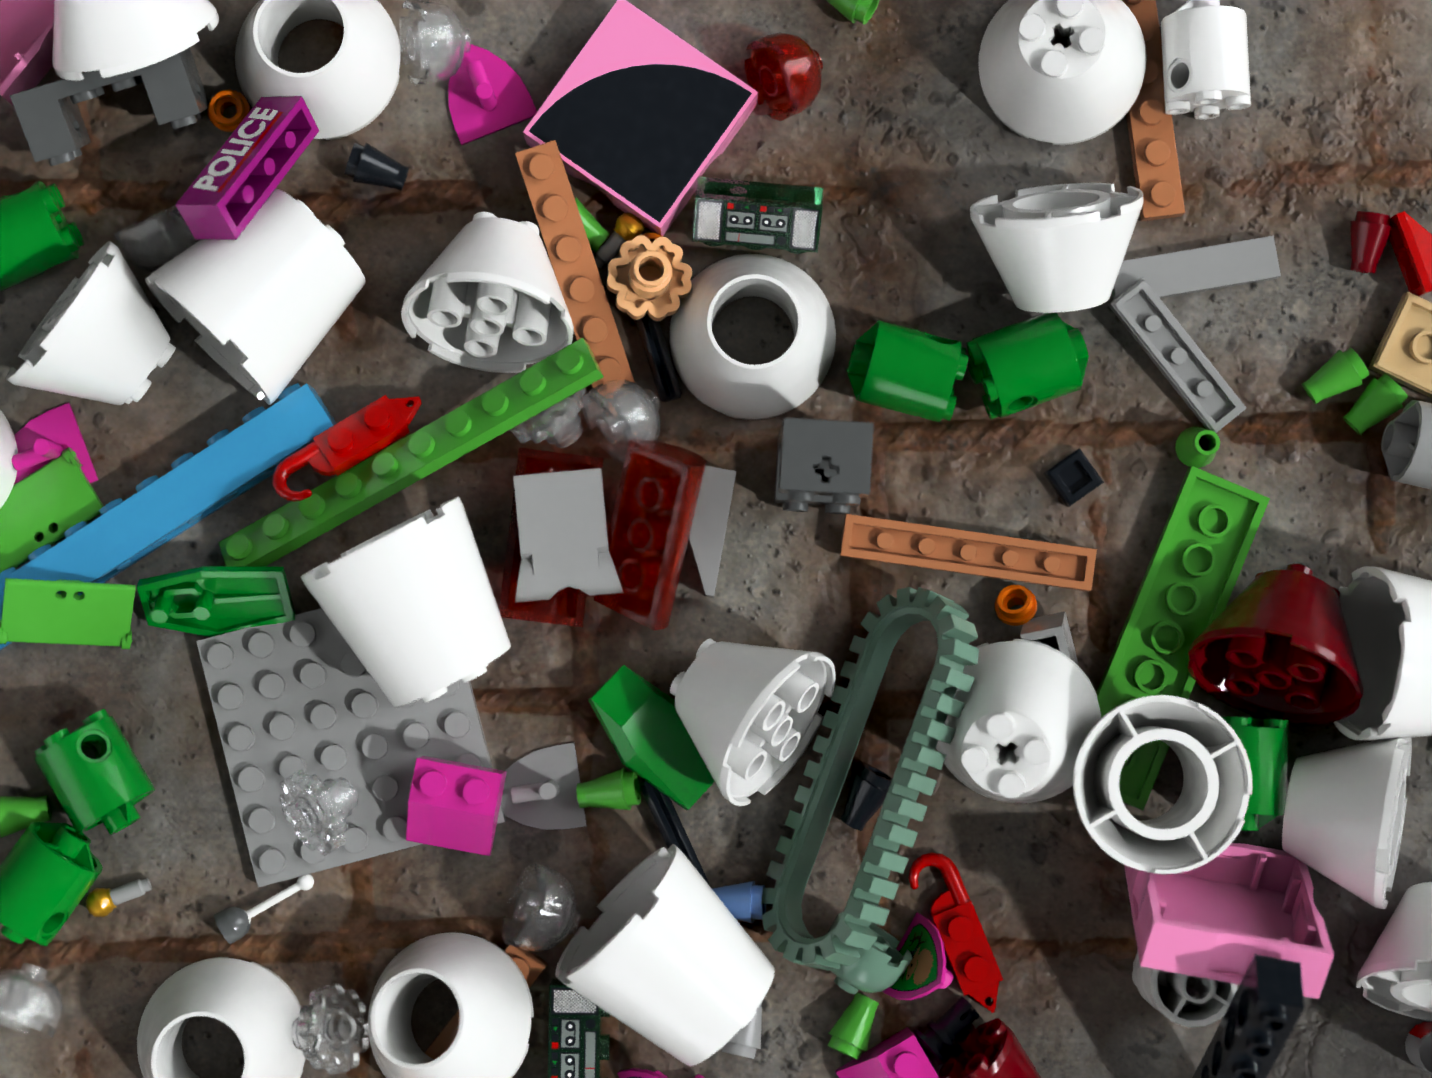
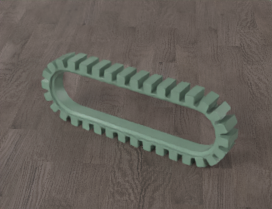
(900, 805)

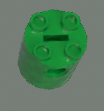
(34, 234)
(1027, 363)
(907, 370)
(1268, 757)
(94, 774)
(44, 881)

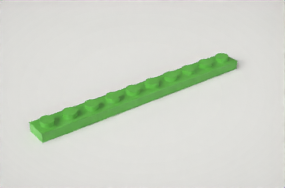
(414, 457)

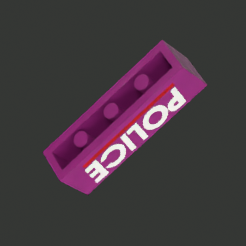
(247, 168)

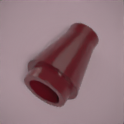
(1368, 240)

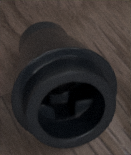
(375, 168)
(865, 796)

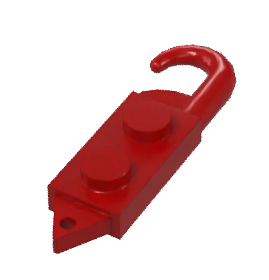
(349, 442)
(961, 932)

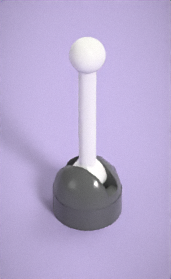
(235, 922)

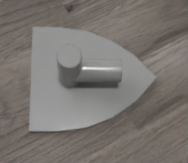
(543, 789)

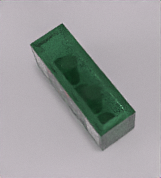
(757, 215)
(575, 1035)

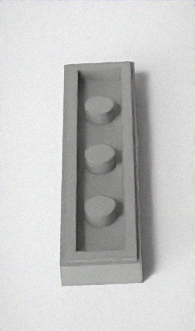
(1202, 268)
(1177, 356)

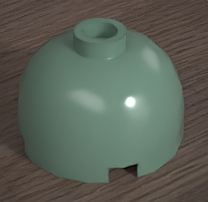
(877, 967)

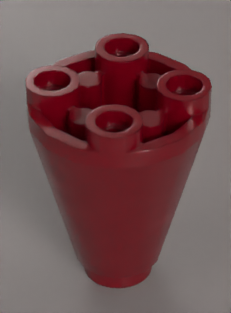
(988, 1053)

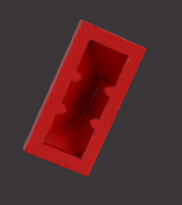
(1413, 252)

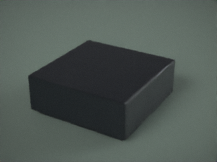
(1073, 477)

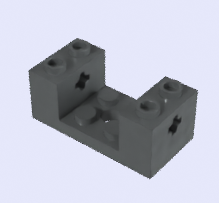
(55, 123)
(824, 446)

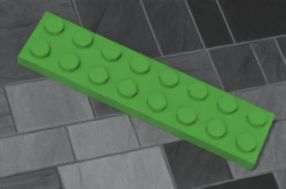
(1175, 603)

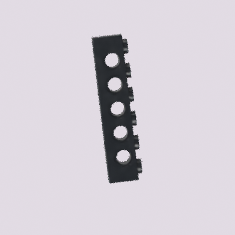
(1256, 1021)

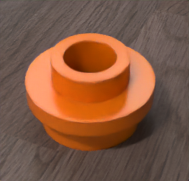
(220, 102)
(1012, 596)

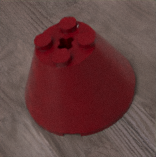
(1281, 650)

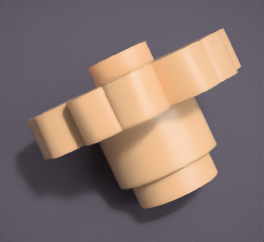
(649, 278)

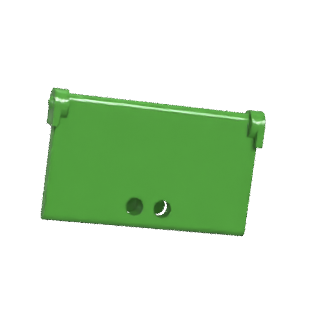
(47, 497)
(40, 615)

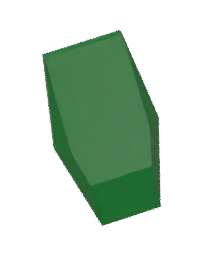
(217, 599)
(651, 736)

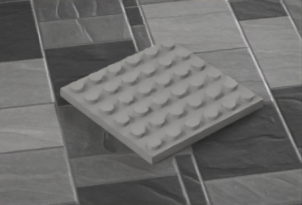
(306, 702)

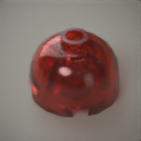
(784, 73)

